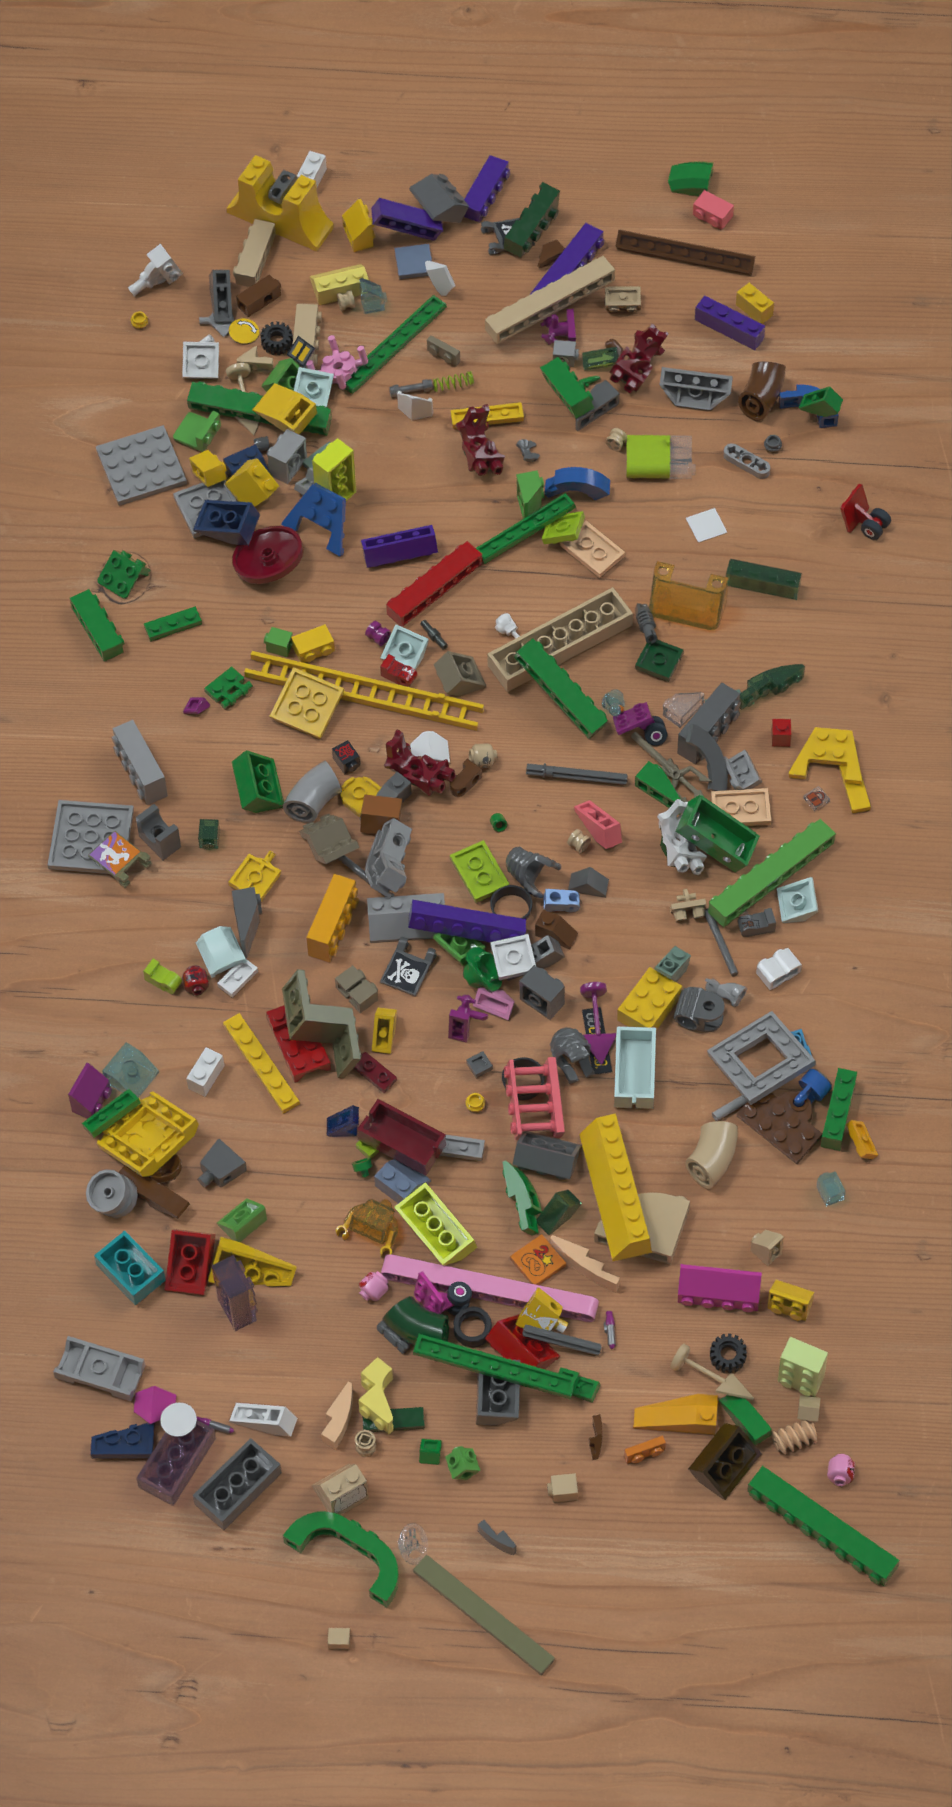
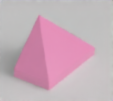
(494, 1002)

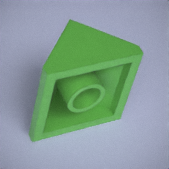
(457, 946)
(243, 1219)

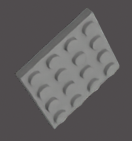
(141, 465)
(81, 828)

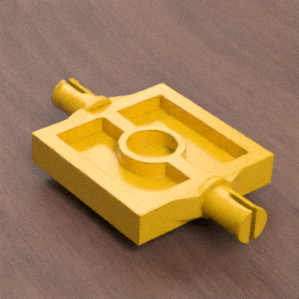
(256, 873)

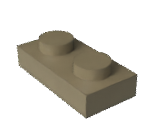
(443, 350)

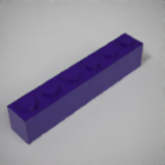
(575, 255)
(464, 922)

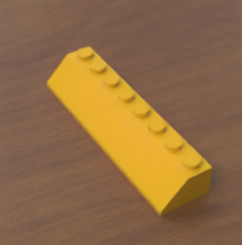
(615, 1189)

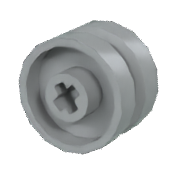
(111, 1193)

